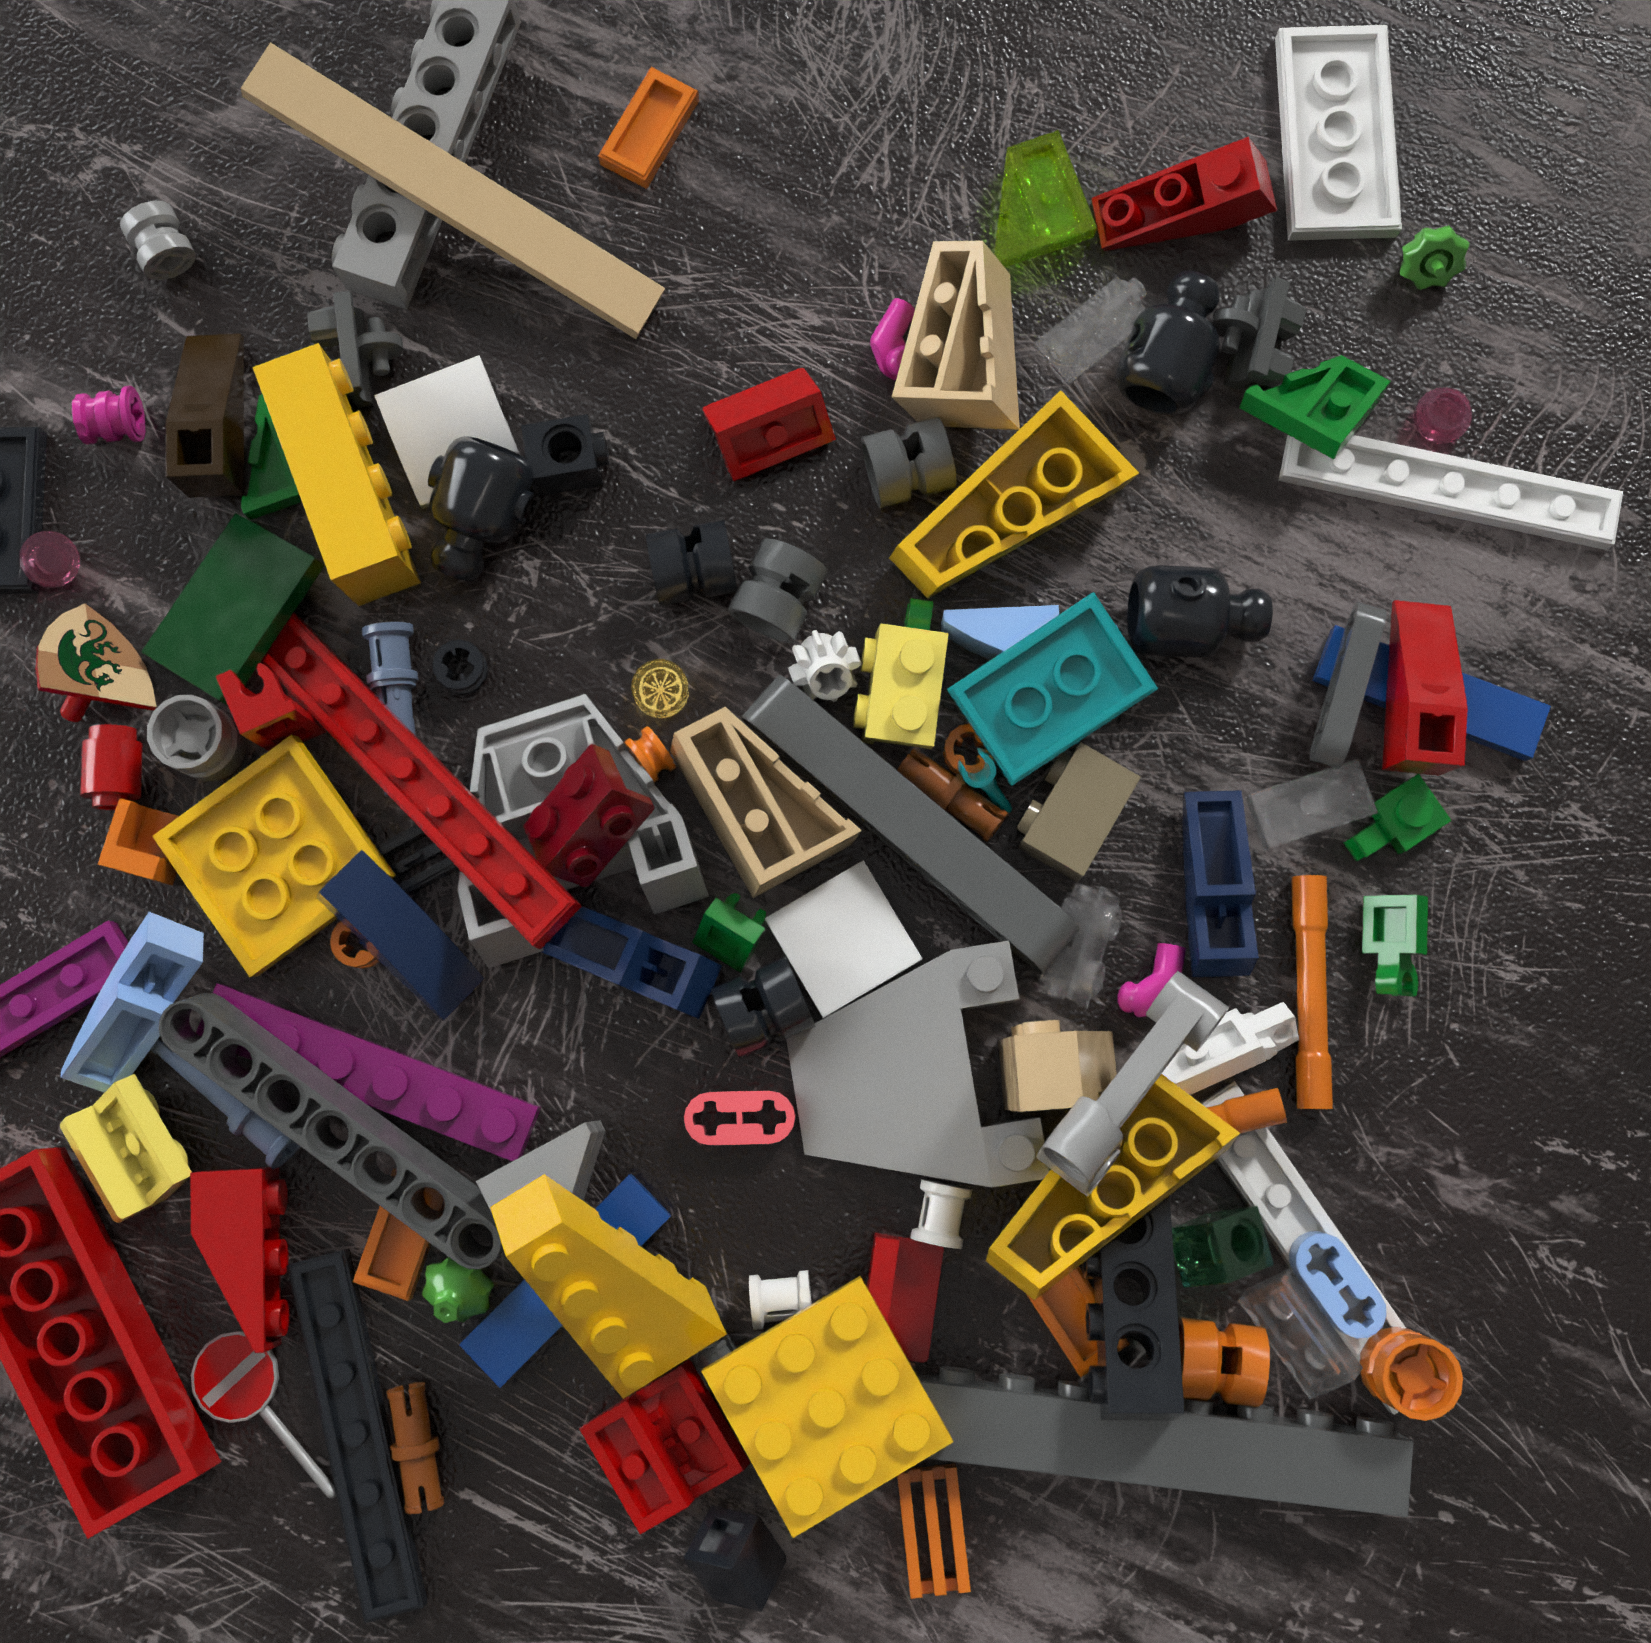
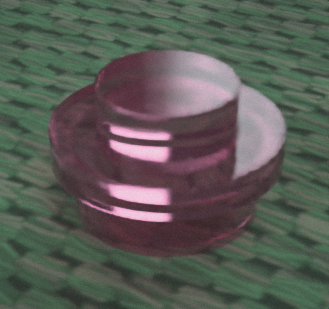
(1443, 415)
(49, 559)

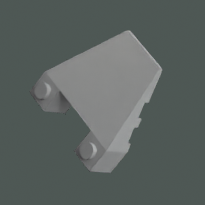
(518, 768)
(895, 1078)

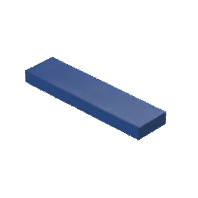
(1494, 714)
(522, 1319)

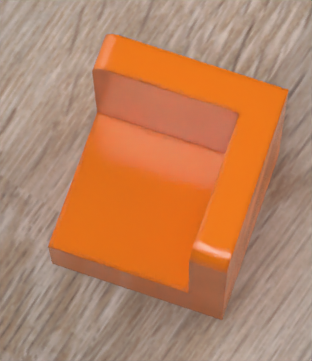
(131, 845)

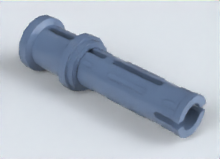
(391, 668)
(240, 1119)

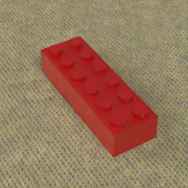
(88, 1351)

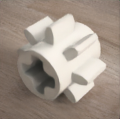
(824, 666)

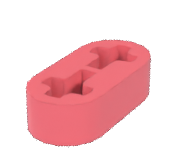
(740, 1132)

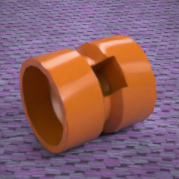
(1245, 1365)
(1411, 1373)

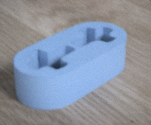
(1348, 1276)

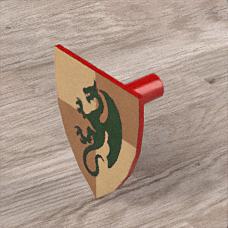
(91, 661)

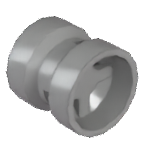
(154, 232)

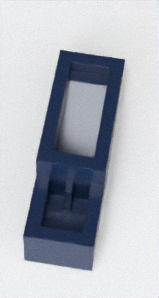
(1218, 884)
(400, 935)
(635, 960)

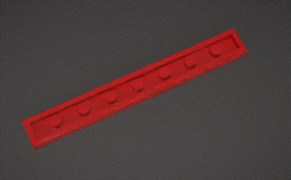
(420, 784)

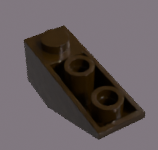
(208, 418)

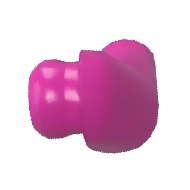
(888, 339)
(1140, 996)

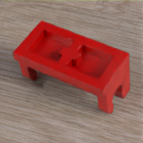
(269, 715)

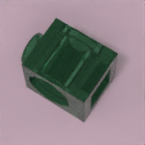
(1221, 1247)

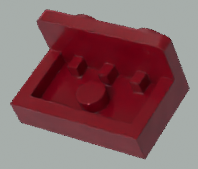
(585, 819)

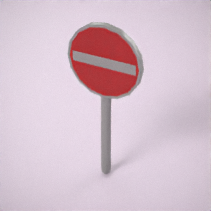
(239, 1384)

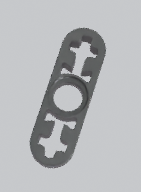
(1348, 685)

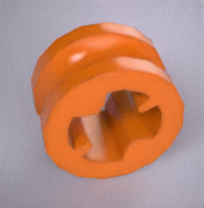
(955, 737)
(650, 753)
(341, 950)

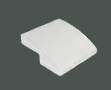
(436, 411)

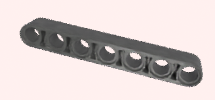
(911, 824)
(310, 1125)

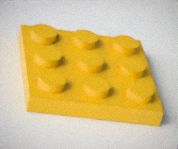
(265, 851)
(827, 1406)

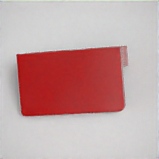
(769, 423)
(905, 1288)

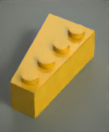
(335, 474)
(1023, 490)
(1060, 1227)
(604, 1288)

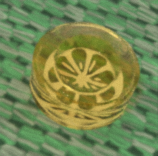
(660, 688)

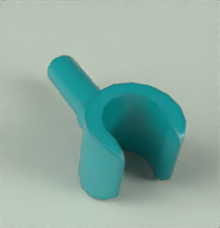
(986, 781)

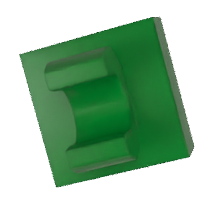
(729, 933)

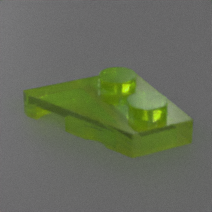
(1040, 202)

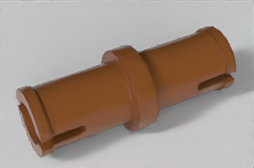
(953, 794)
(415, 1448)

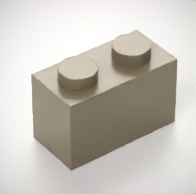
(1077, 812)

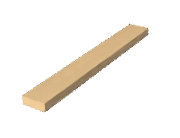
(451, 190)

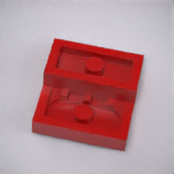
(664, 1446)

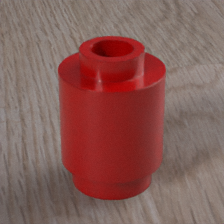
(111, 765)

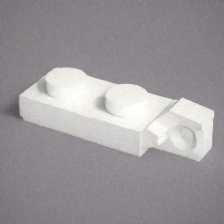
(1233, 1047)

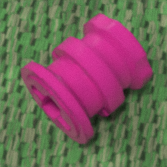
(109, 416)

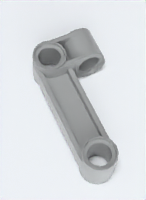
(1090, 1133)

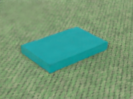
(1052, 689)

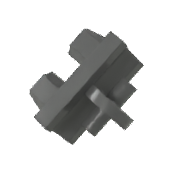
(346, 327)
(1251, 334)

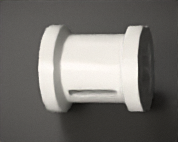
(941, 1214)
(778, 1298)

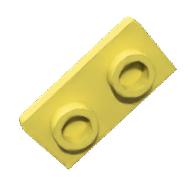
(902, 687)
(127, 1149)

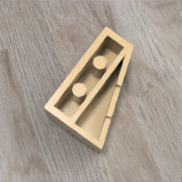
(961, 342)
(756, 803)
(1054, 1067)

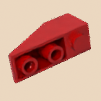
(1188, 198)
(1424, 692)
(239, 1237)

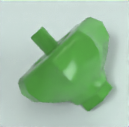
(1434, 257)
(456, 1291)

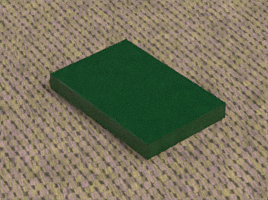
(233, 606)

